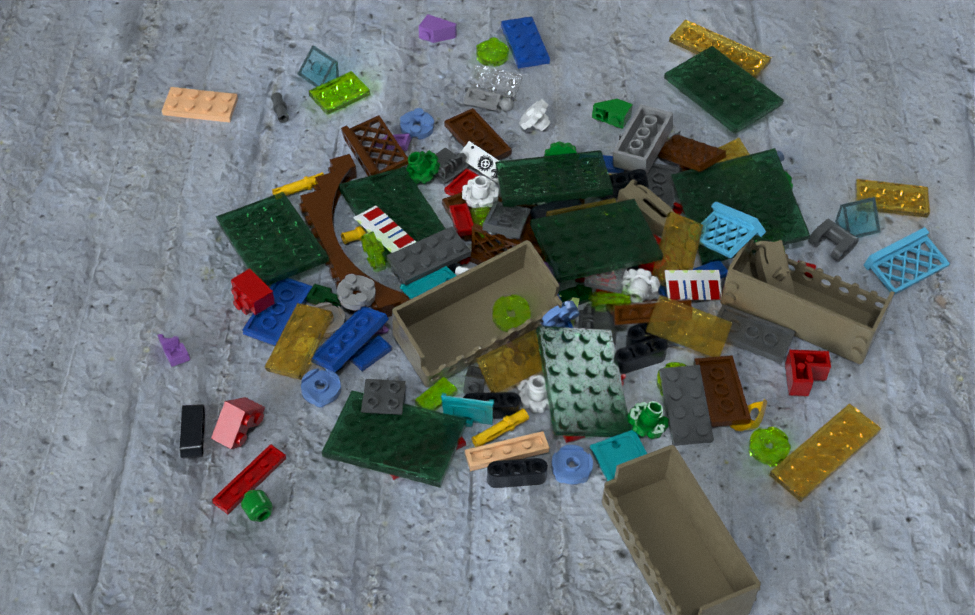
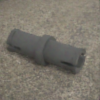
(280, 107)

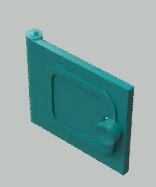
(427, 282)
(473, 410)
(617, 451)

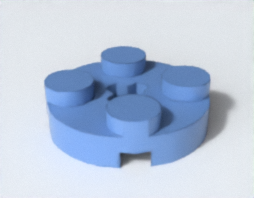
(420, 117)
(559, 316)
(323, 396)
(567, 474)

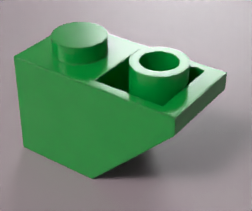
(613, 112)

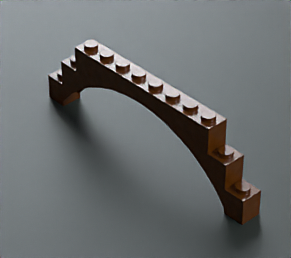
(319, 215)

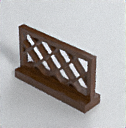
(370, 164)
(484, 252)
(636, 312)

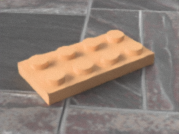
(200, 104)

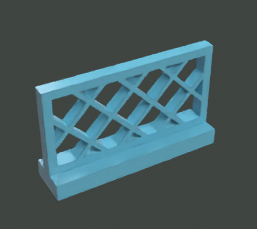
(733, 219)
(899, 251)

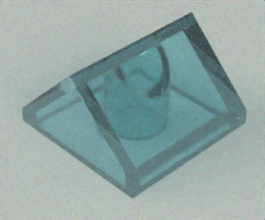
(318, 67)
(859, 217)

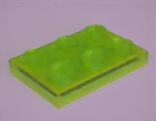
(339, 92)

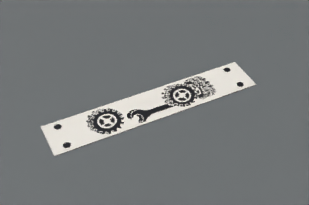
(482, 161)

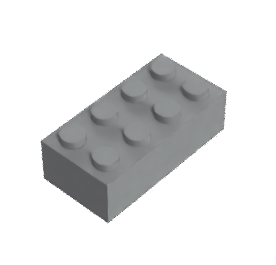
(643, 139)

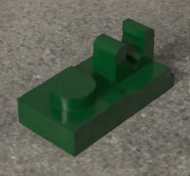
(578, 291)

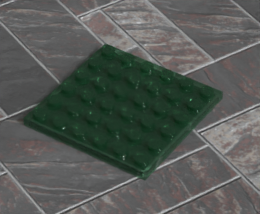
(750, 185)

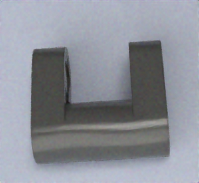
(844, 239)

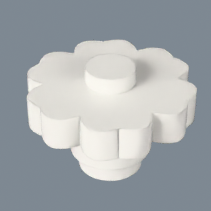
(535, 116)
(480, 192)
(641, 285)
(533, 394)

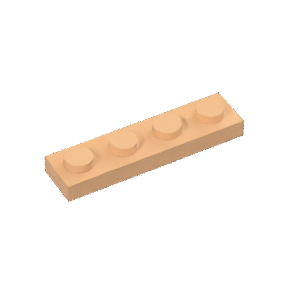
(508, 449)

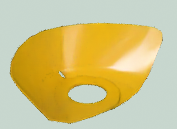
(761, 406)

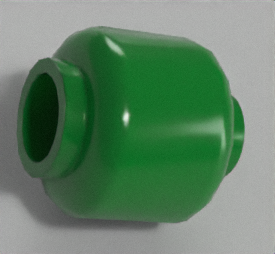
(257, 505)

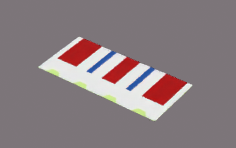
(385, 229)
(693, 284)

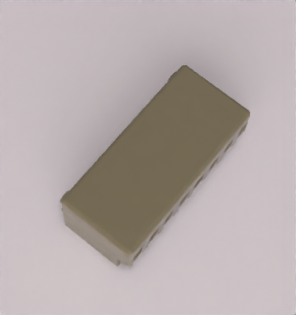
(815, 311)
(453, 321)
(678, 537)

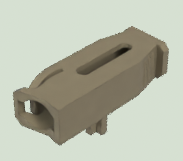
(651, 206)
(773, 265)

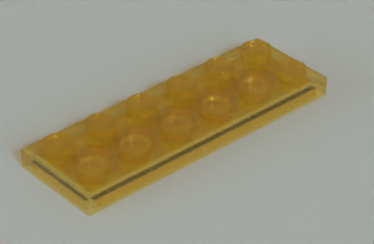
(697, 39)
(825, 452)

